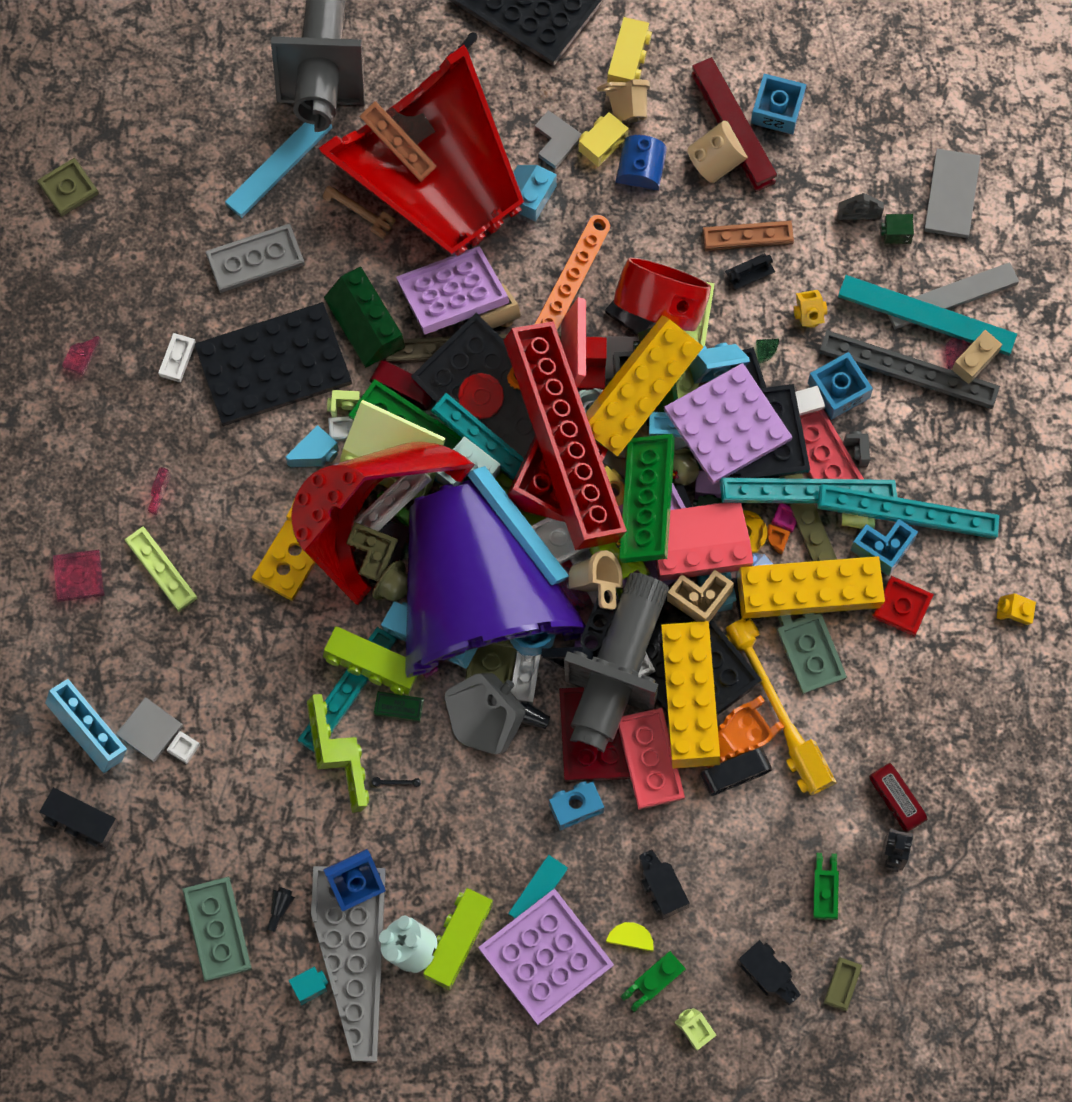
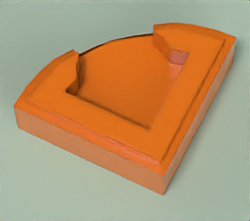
(777, 538)

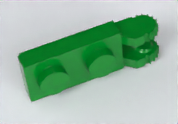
(825, 889)
(655, 980)

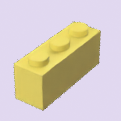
(629, 51)

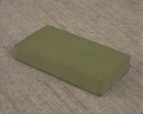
(842, 984)

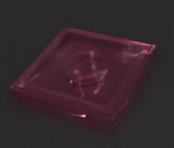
(78, 575)

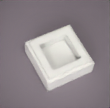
(183, 747)

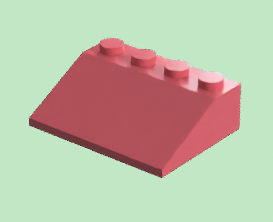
(706, 541)

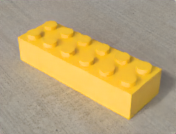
(641, 384)
(810, 587)
(690, 695)

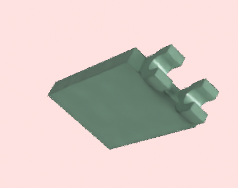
(810, 651)

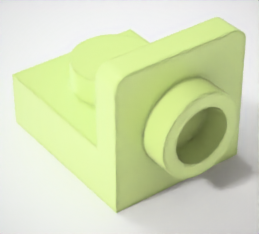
(343, 399)
(695, 1027)

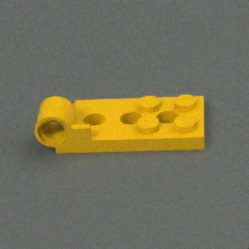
(278, 555)

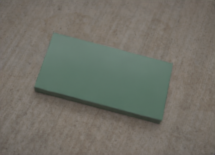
(217, 929)

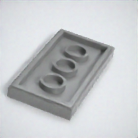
(952, 193)
(255, 258)

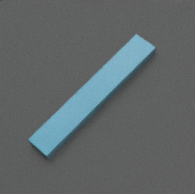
(274, 169)
(518, 525)

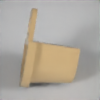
(628, 99)
(598, 574)

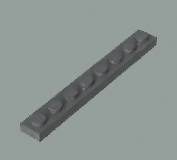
(910, 369)

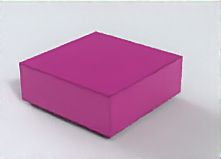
(784, 518)

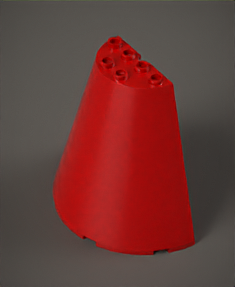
(473, 177)
(335, 494)

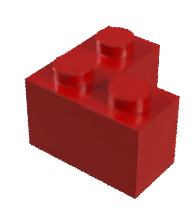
(595, 364)

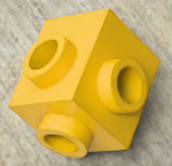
(810, 308)

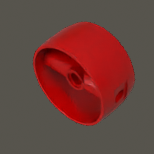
(659, 290)

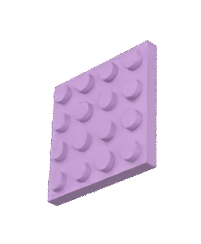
(452, 290)
(727, 423)
(545, 956)

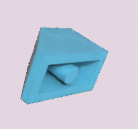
(313, 450)

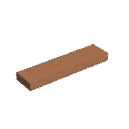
(398, 141)
(748, 235)

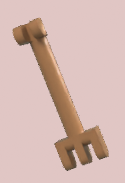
(379, 222)

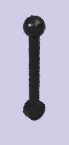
(376, 781)

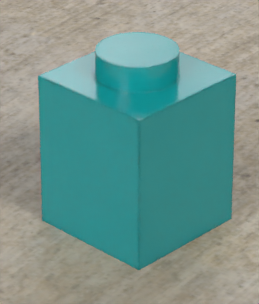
(309, 985)

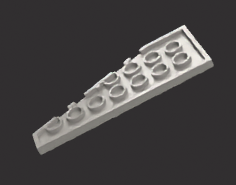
(352, 961)

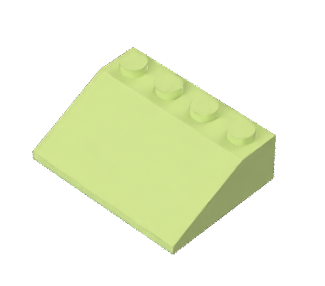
(378, 430)

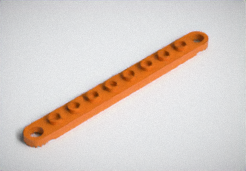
(571, 277)

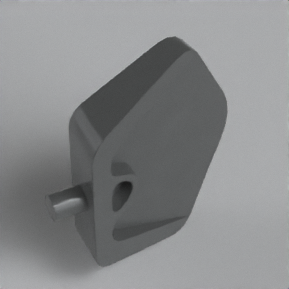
(484, 712)

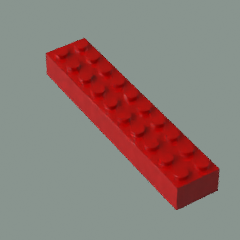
(564, 436)

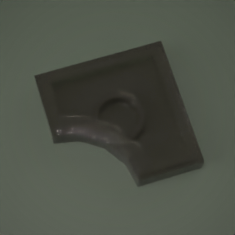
(416, 126)

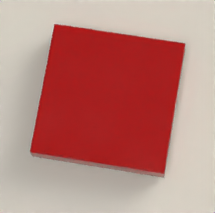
(903, 606)

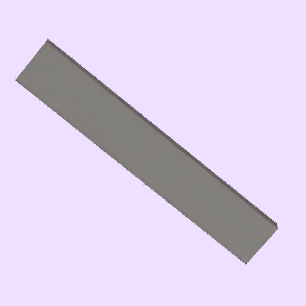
(967, 290)

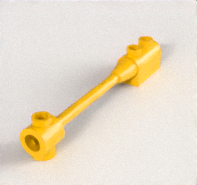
(804, 756)

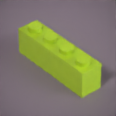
(369, 660)
(458, 938)

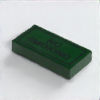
(398, 706)

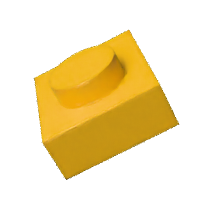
(1016, 608)

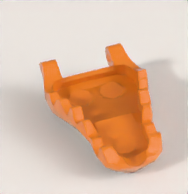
(745, 731)

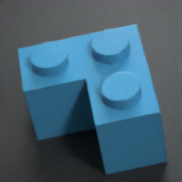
(889, 548)

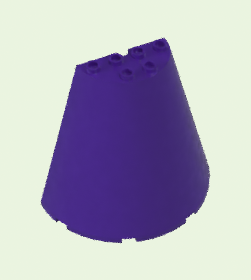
(473, 582)

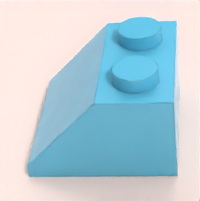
(535, 187)
(716, 361)

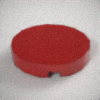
(481, 395)

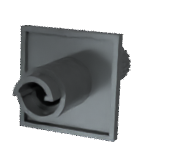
(319, 66)
(612, 676)

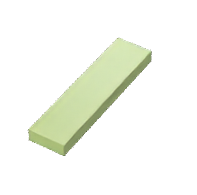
(161, 569)

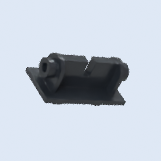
(750, 271)

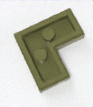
(376, 545)

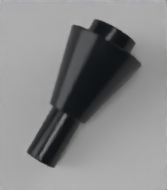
(280, 903)

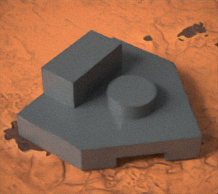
(860, 207)

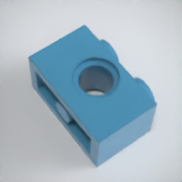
(568, 816)

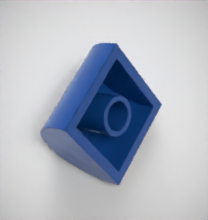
(641, 162)
(354, 880)

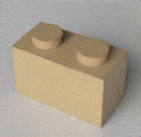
(977, 356)

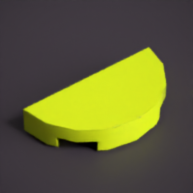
(631, 935)

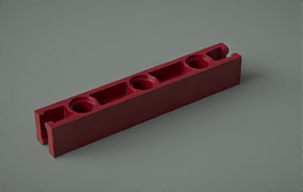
(725, 108)

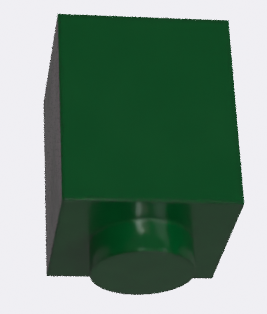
(897, 229)

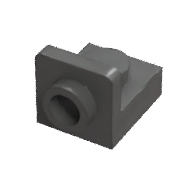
(861, 447)

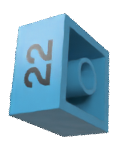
(778, 103)
(841, 385)

